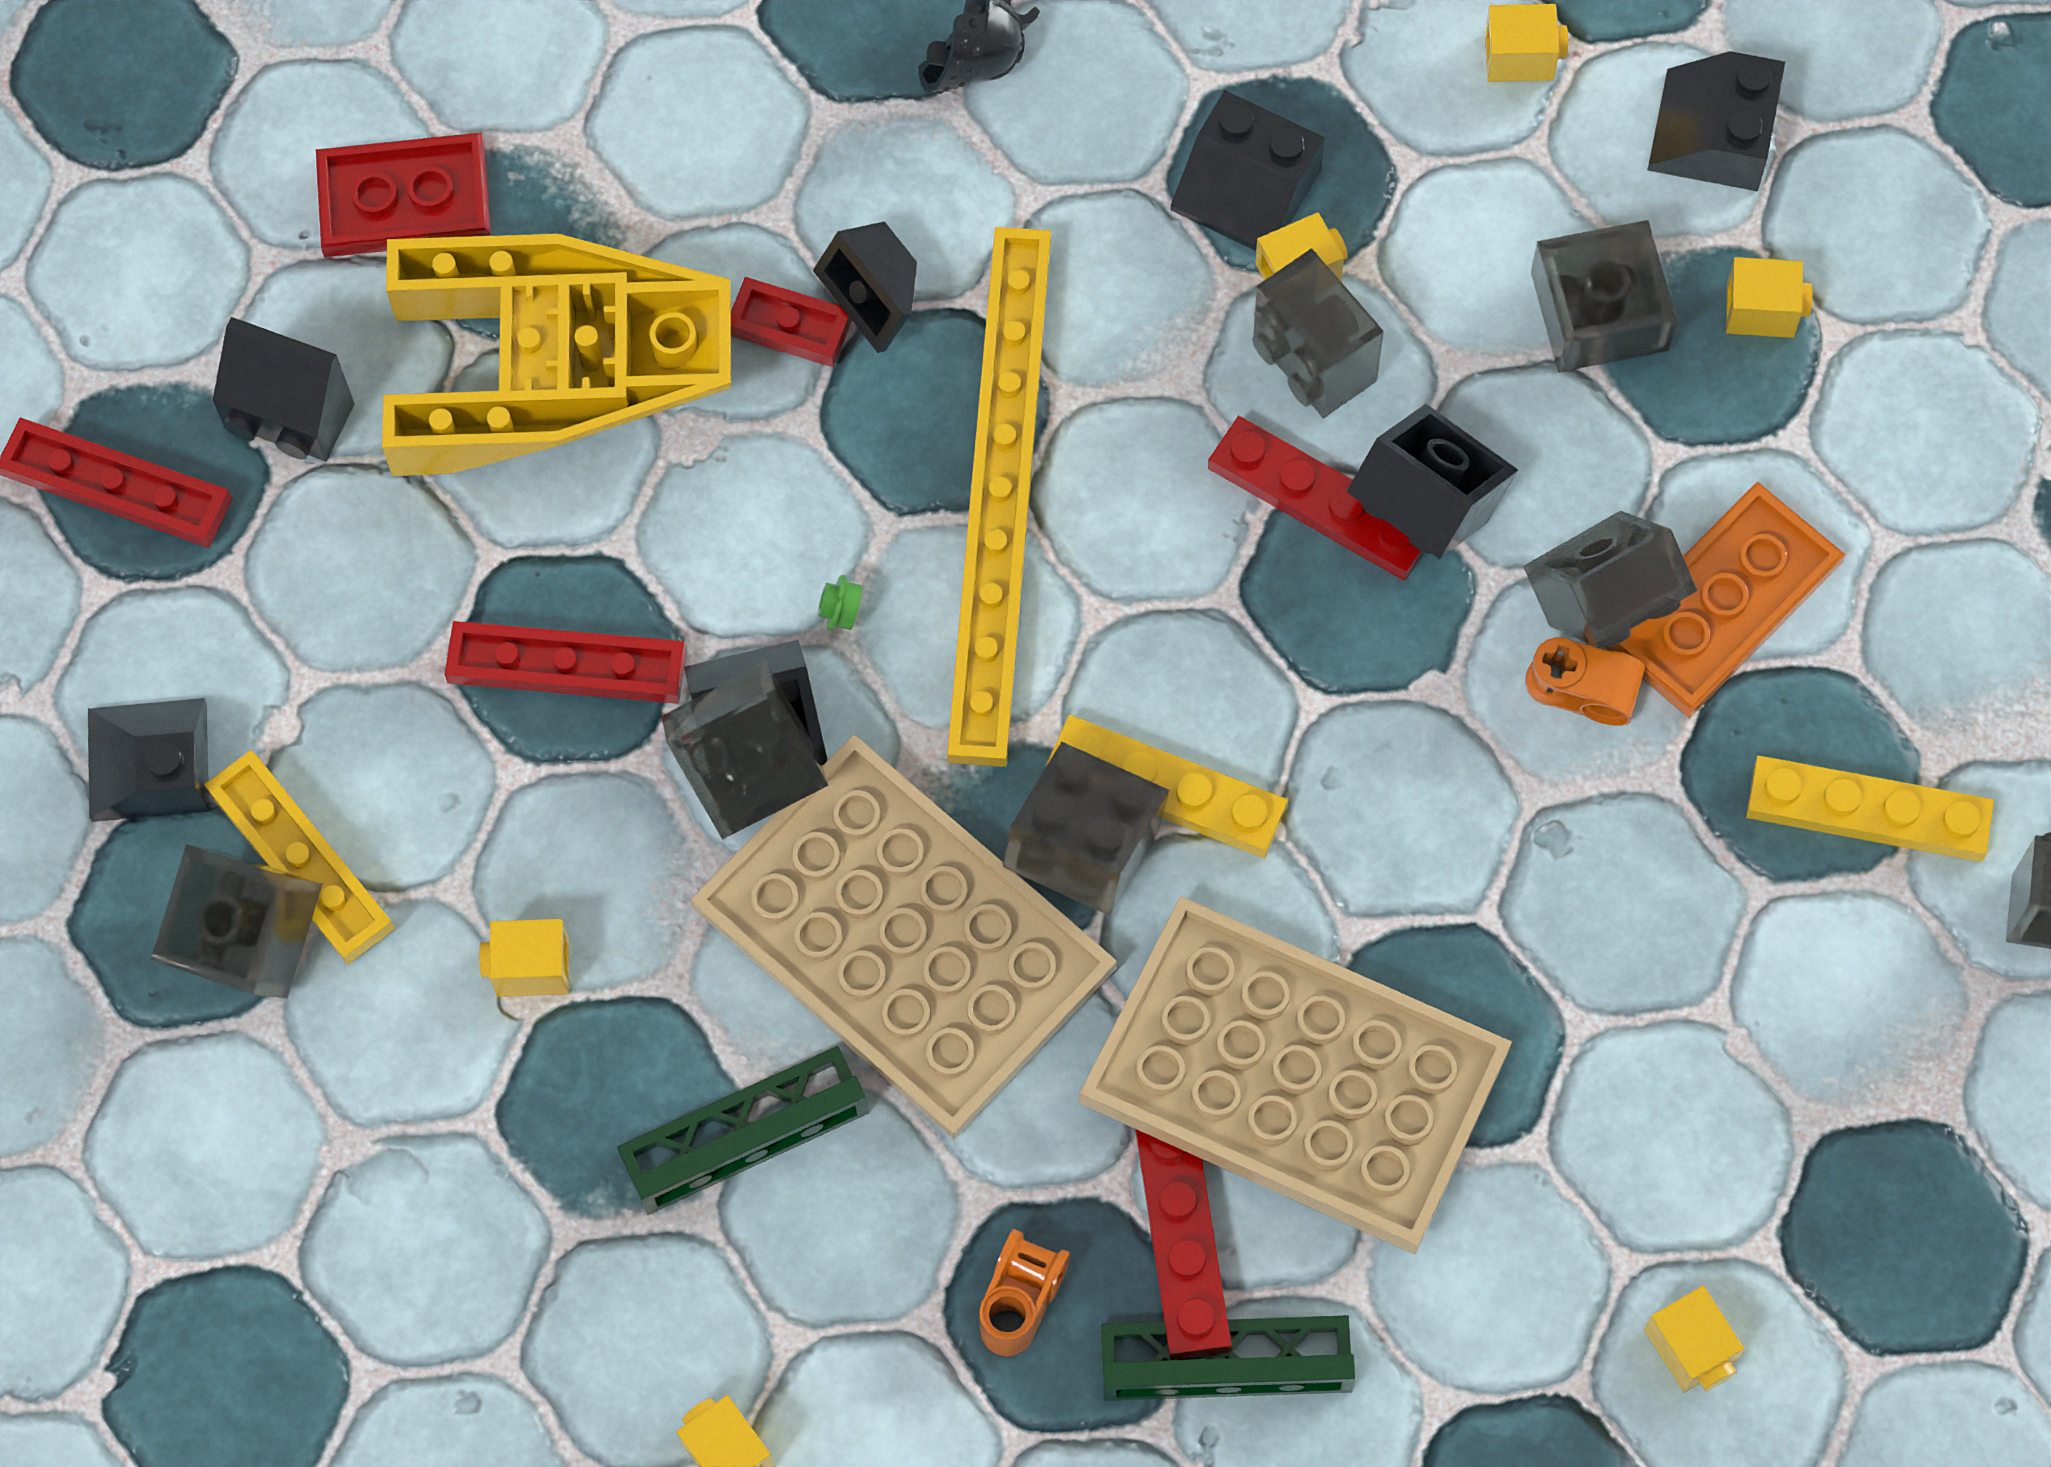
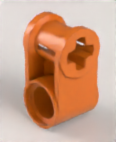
(1592, 680)
(1022, 1283)

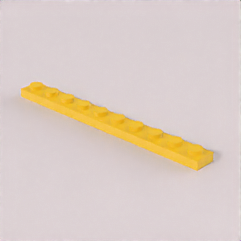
(999, 498)

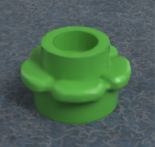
(840, 603)

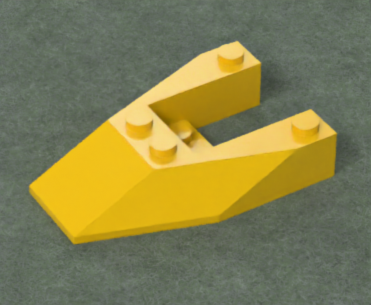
(582, 344)

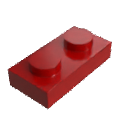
(789, 322)

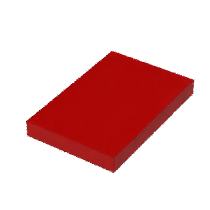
(401, 192)

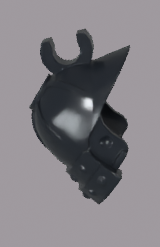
(981, 47)

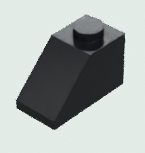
(870, 280)

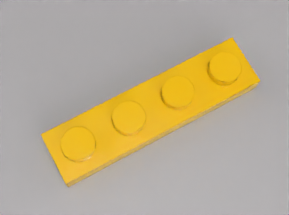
(1196, 796)
(1870, 808)
(292, 843)

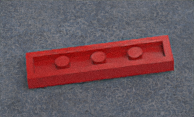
(114, 482)
(1310, 495)
(565, 662)
(1183, 1250)

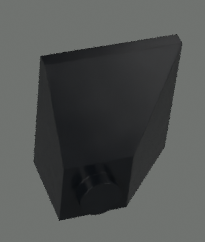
(148, 759)

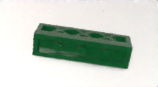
(749, 1142)
(1227, 1373)

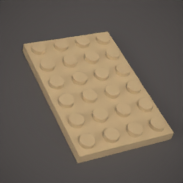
(904, 937)
(1296, 1074)

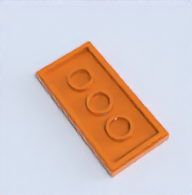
(1748, 582)

